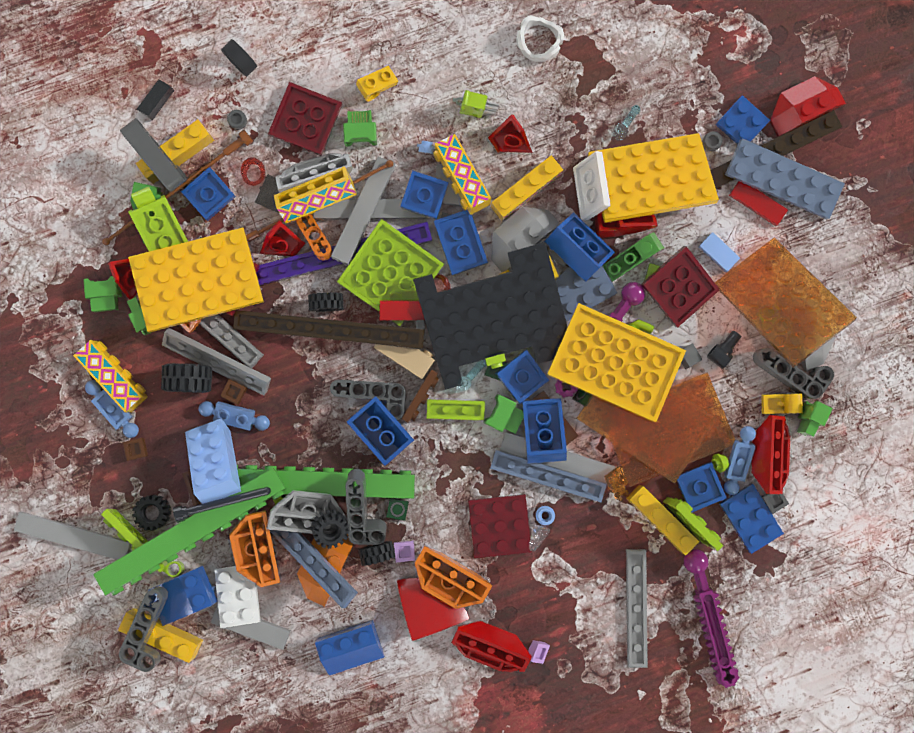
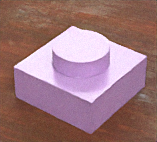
(404, 551)
(538, 651)

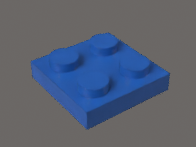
(742, 121)
(208, 194)
(424, 195)
(522, 376)
(701, 486)

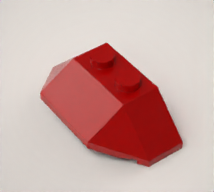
(803, 104)
(772, 454)
(492, 647)

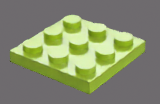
(694, 523)

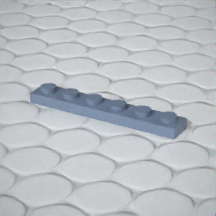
(548, 476)
(317, 566)

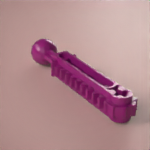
(632, 295)
(696, 563)

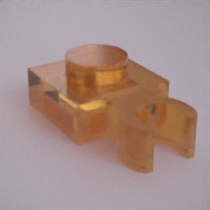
(616, 482)

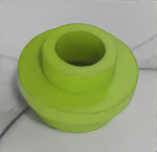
(720, 462)

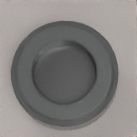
(237, 119)
(712, 141)

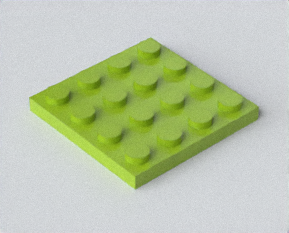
(387, 267)

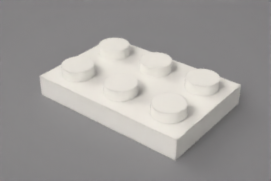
(591, 186)
(236, 598)

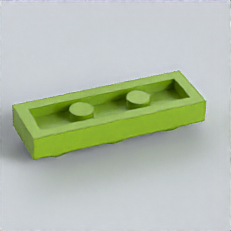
(455, 409)

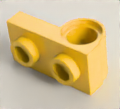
(376, 82)
(782, 403)

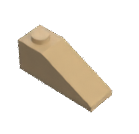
(411, 359)

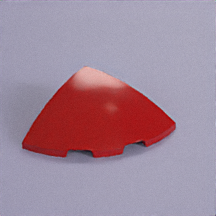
(624, 226)
(424, 611)

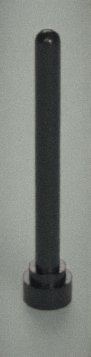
(181, 513)

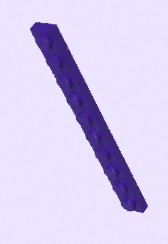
(309, 263)

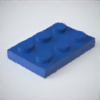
(460, 242)
(751, 518)

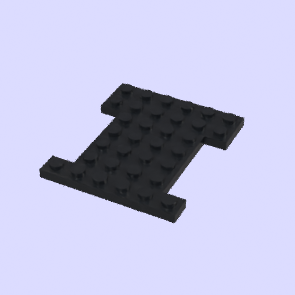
(495, 314)

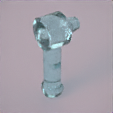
(621, 130)
(464, 382)

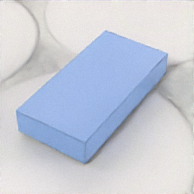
(719, 252)

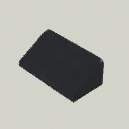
(155, 99)

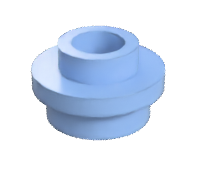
(426, 147)
(547, 521)

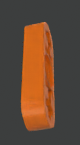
(314, 243)

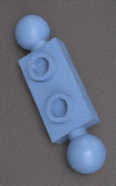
(111, 410)
(234, 415)
(739, 460)

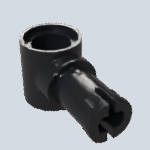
(721, 353)

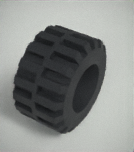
(186, 378)

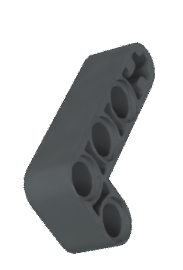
(153, 155)
(788, 372)
(368, 393)
(355, 507)
(145, 625)

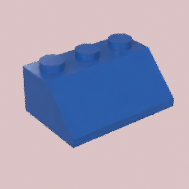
(579, 246)
(380, 431)
(349, 648)

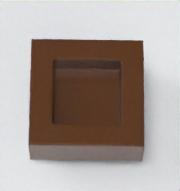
(233, 391)
(135, 449)

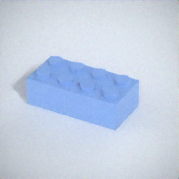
(212, 461)

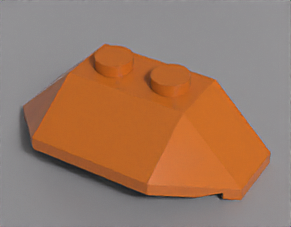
(254, 550)
(336, 557)
(450, 579)

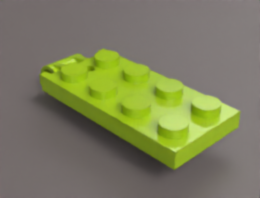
(157, 230)
(129, 533)

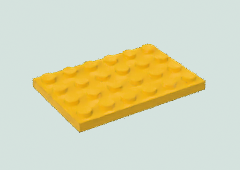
(657, 177)
(195, 279)
(616, 362)

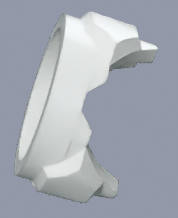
(531, 21)

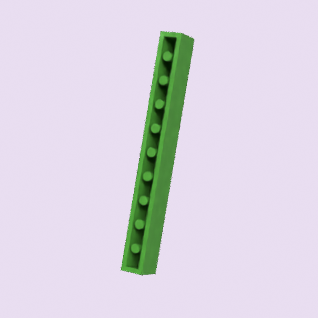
(333, 482)
(184, 536)

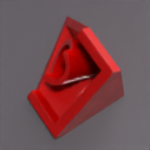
(510, 137)
(281, 241)
(123, 277)

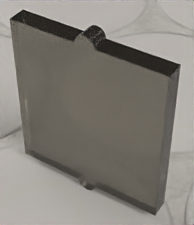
(266, 195)

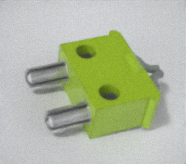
(476, 104)

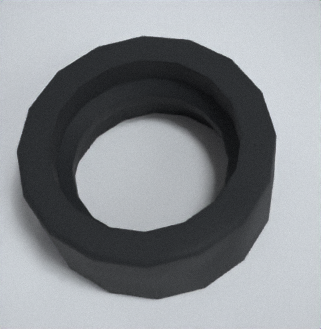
(239, 57)

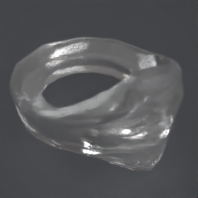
(541, 533)

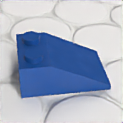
(544, 431)
(186, 595)

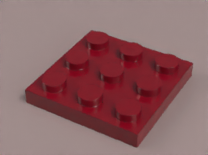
(305, 118)
(680, 286)
(499, 526)

